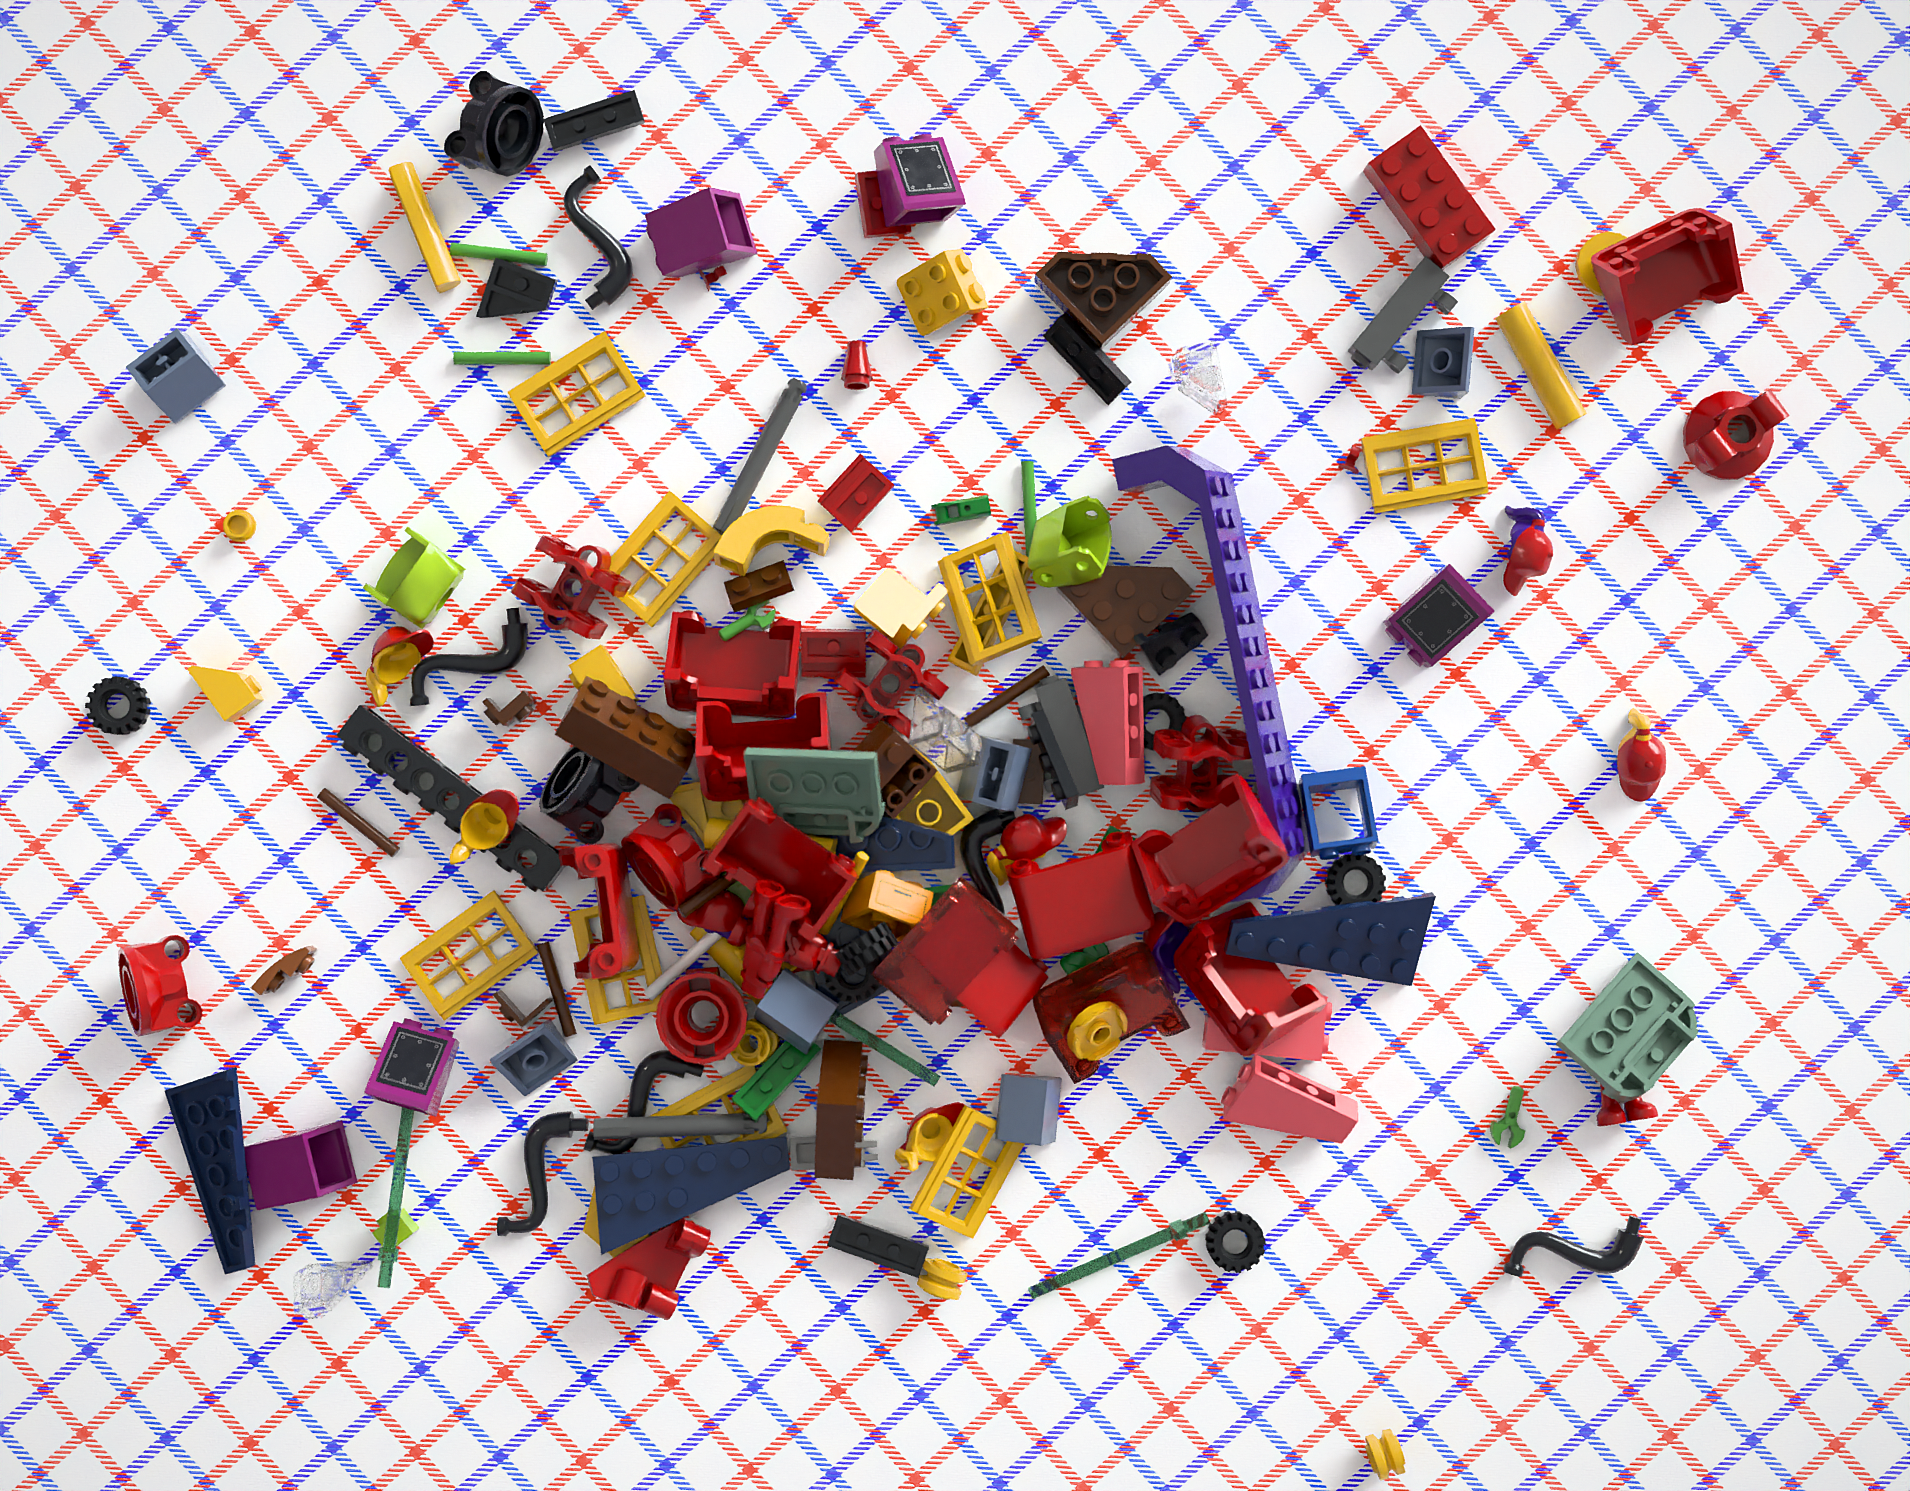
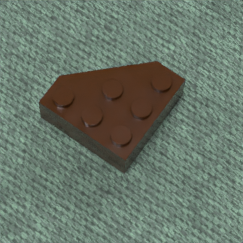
(1102, 288)
(1127, 602)
(840, 1109)

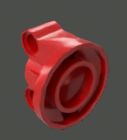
(1708, 439)
(667, 858)
(155, 986)
(676, 1023)

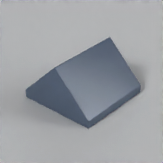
(1443, 362)
(795, 1010)
(534, 1058)
(1028, 1109)

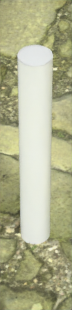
(681, 965)

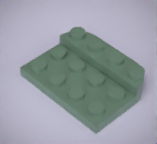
(819, 789)
(1632, 1031)

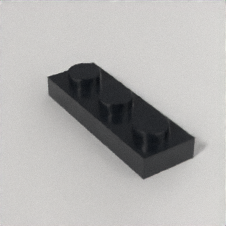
(594, 121)
(1087, 358)
(1053, 760)
(878, 1245)

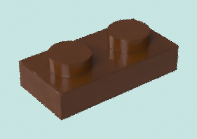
(758, 586)

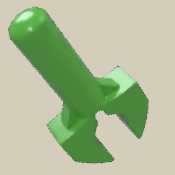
(747, 621)
(1510, 1120)

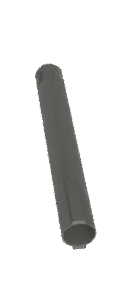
(761, 454)
(677, 1126)

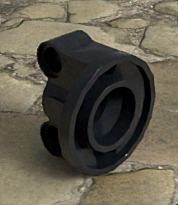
(497, 127)
(581, 792)

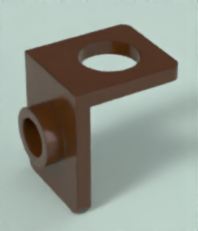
(511, 1011)

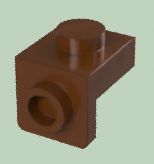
(517, 709)

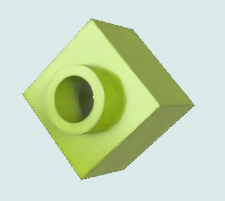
(406, 1227)

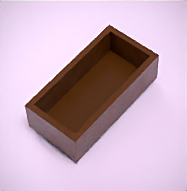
(627, 737)

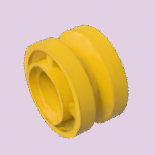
(767, 1044)
(942, 1279)
(1385, 1454)

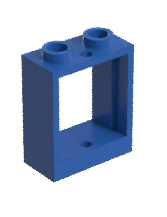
(1334, 781)

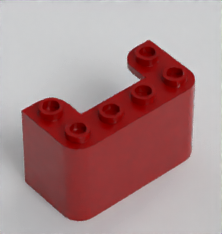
(723, 743)

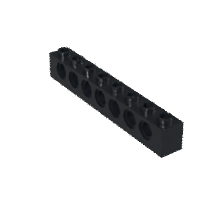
(355, 738)

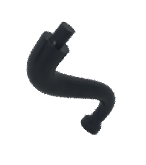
(619, 261)
(511, 653)
(971, 841)
(644, 1076)
(540, 1132)
(1614, 1260)

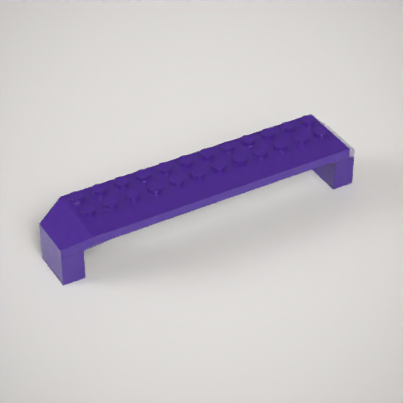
(1244, 630)

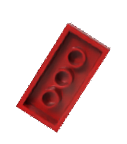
(1428, 199)

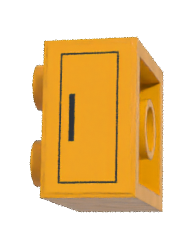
(886, 899)

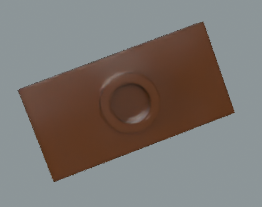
(1034, 778)

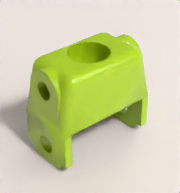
(1070, 544)
(417, 580)

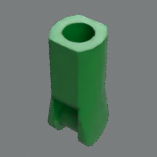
(967, 509)

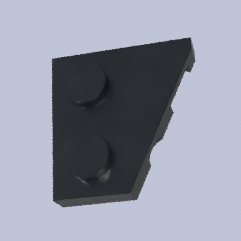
(515, 291)
(1171, 642)

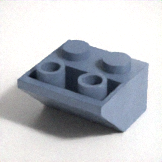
(176, 375)
(998, 776)

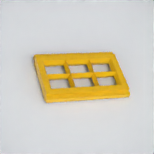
(592, 418)
(1417, 437)
(687, 573)
(1017, 589)
(453, 930)
(648, 955)
(719, 1090)
(943, 1163)

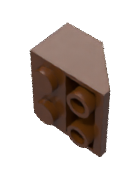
(900, 767)

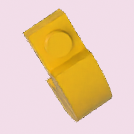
(766, 527)

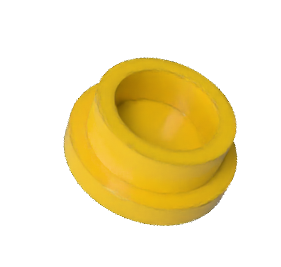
(239, 525)

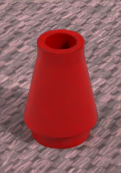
(856, 367)

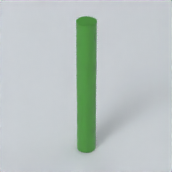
(490, 253)
(502, 358)
(1029, 501)

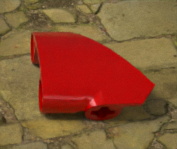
(651, 1269)

